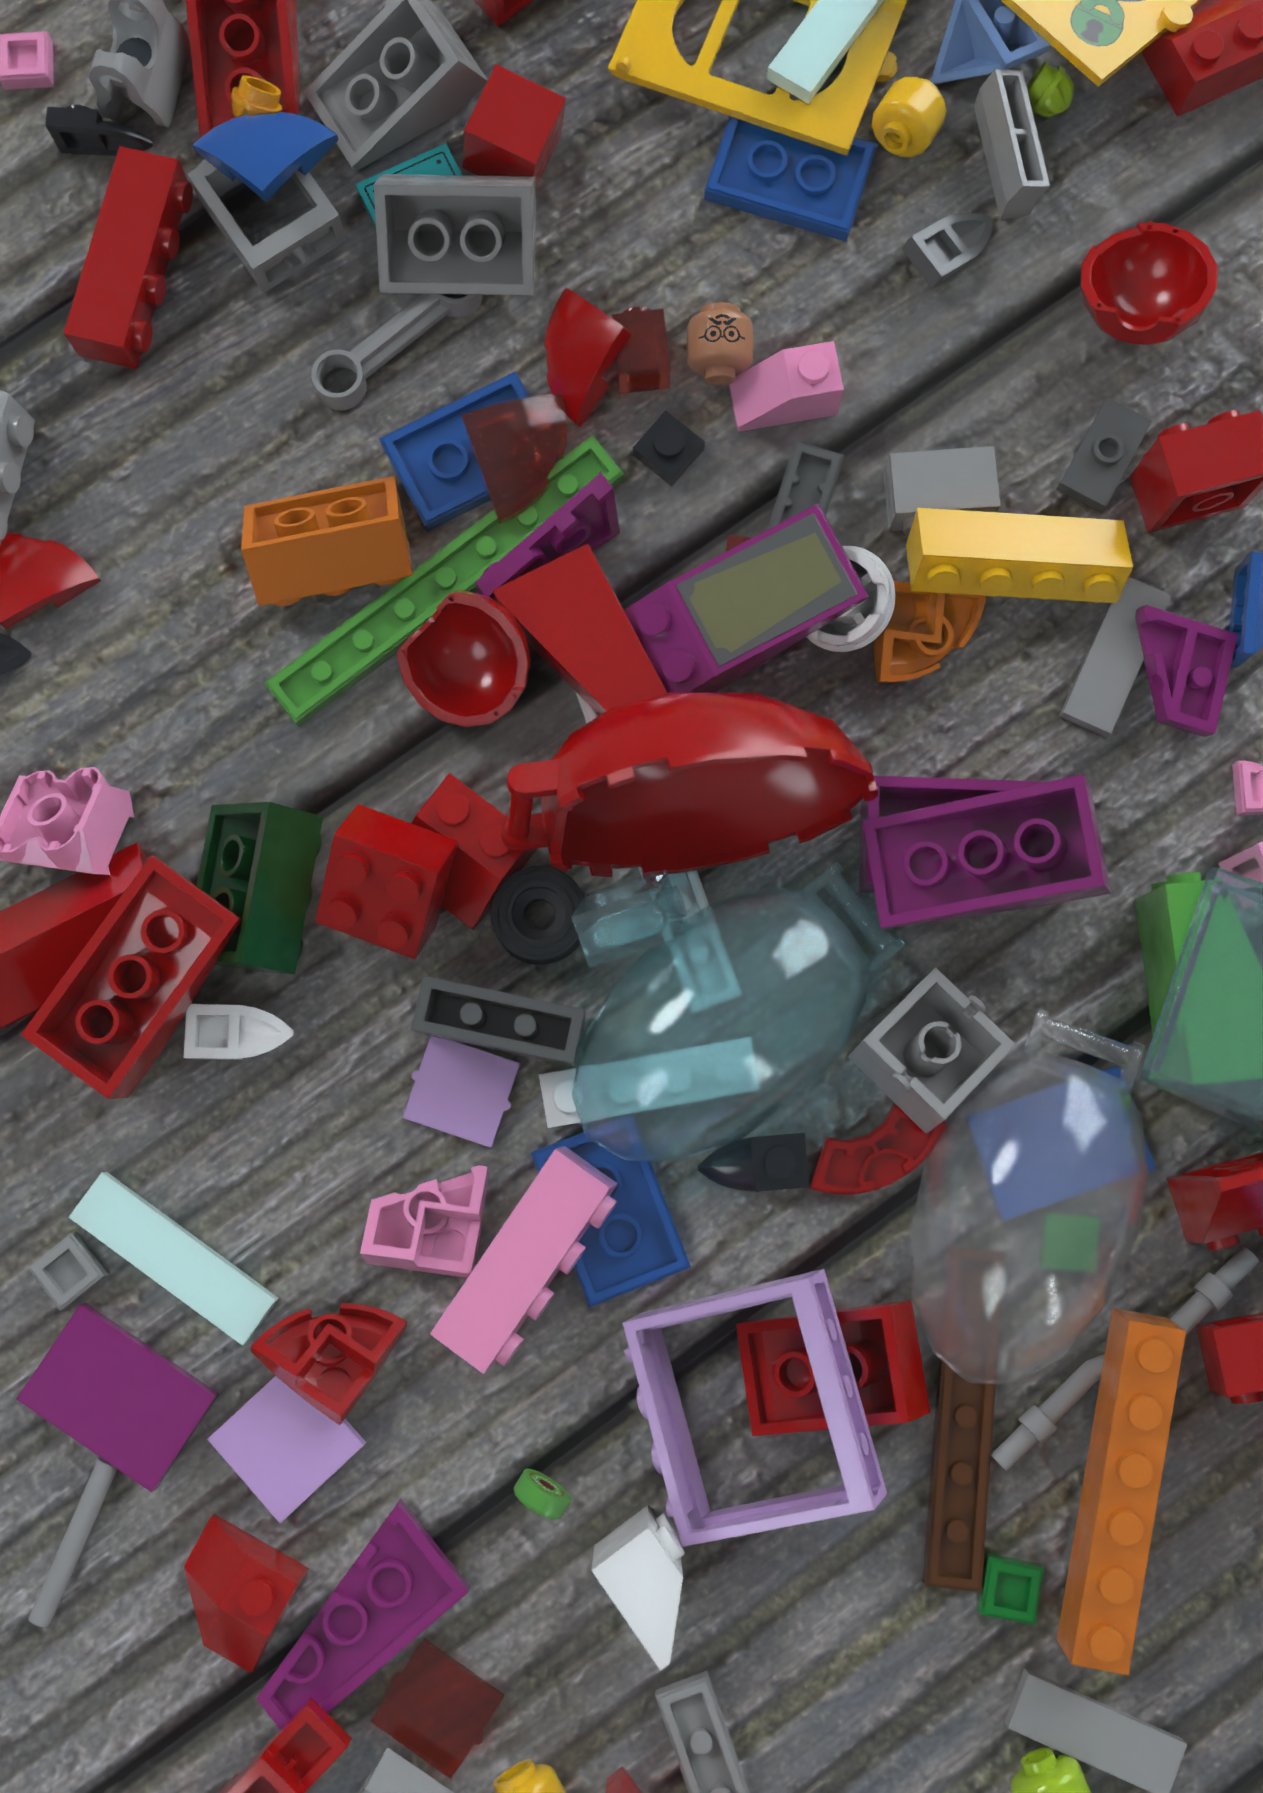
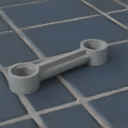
(386, 344)

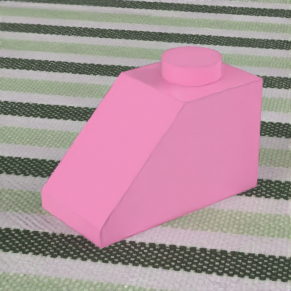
(788, 388)

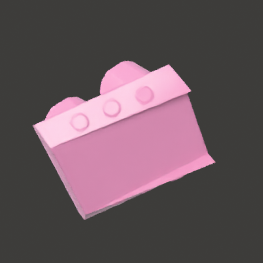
(64, 822)

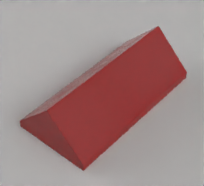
(50, 930)

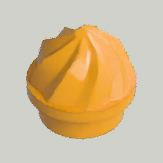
(255, 97)

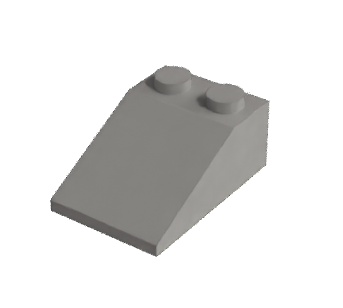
(395, 81)

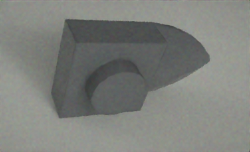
(948, 245)

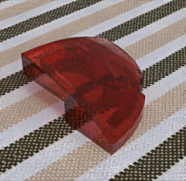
(517, 449)

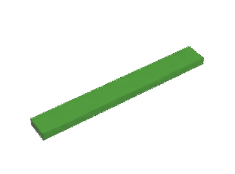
(399, 612)

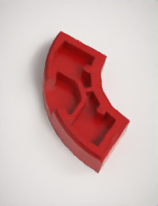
(875, 1158)

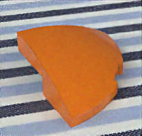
(923, 632)

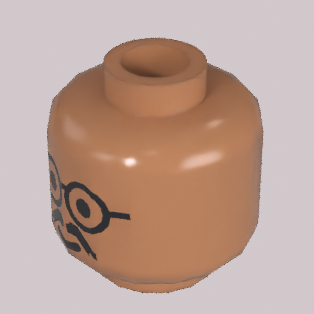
(720, 343)

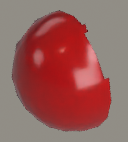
(1148, 283)
(466, 660)

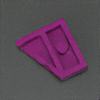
(1185, 668)

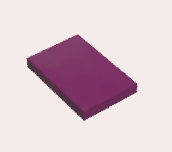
(117, 1397)

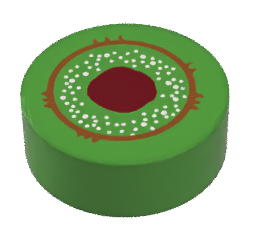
(542, 1494)

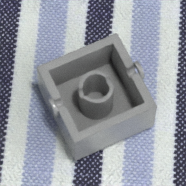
(932, 1050)

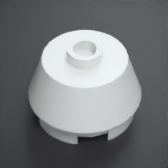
(868, 619)

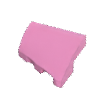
(430, 1227)

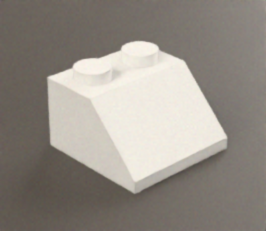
(644, 1578)

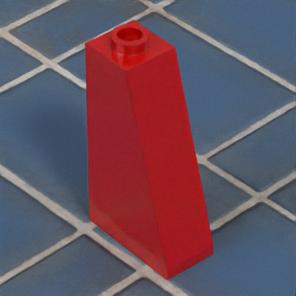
(582, 630)

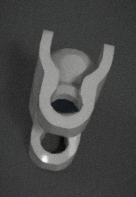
(143, 62)

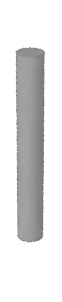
(72, 1543)

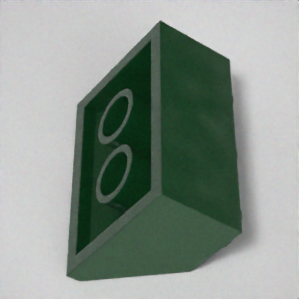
(261, 869)

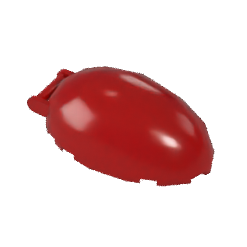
(687, 784)

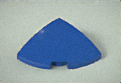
(266, 149)

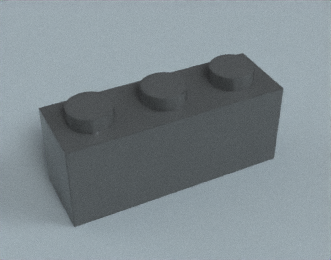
(499, 1021)

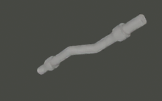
(1038, 1422)

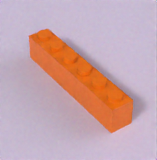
(1120, 1491)

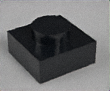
(668, 448)

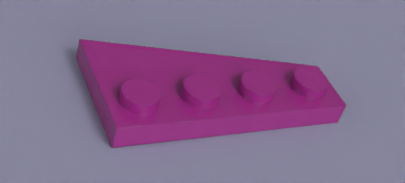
(374, 1612)

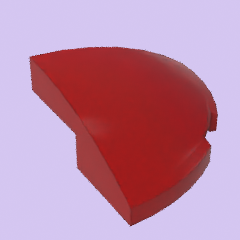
(579, 351)
(36, 574)
(330, 1355)

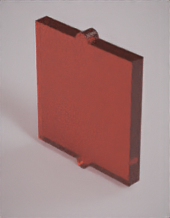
(437, 1708)

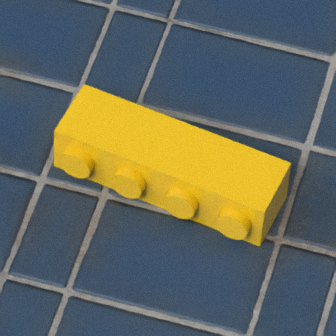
(1018, 555)

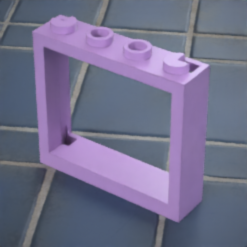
(839, 1396)

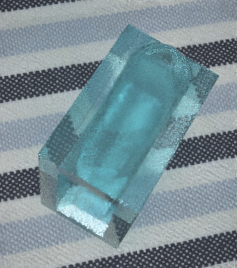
(628, 918)

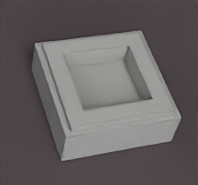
(68, 1271)

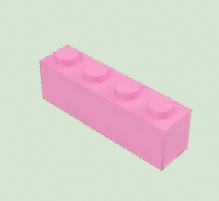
(524, 1259)

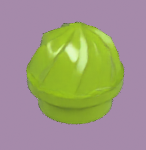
(1050, 90)

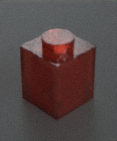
(645, 358)

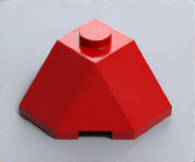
(239, 1590)

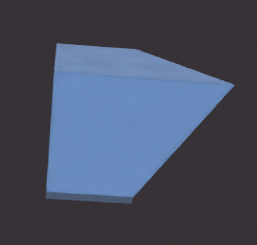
(984, 38)

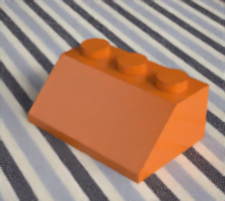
(326, 542)

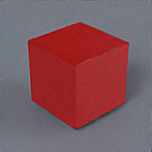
(513, 127)

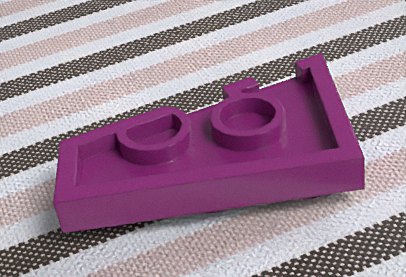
(583, 519)

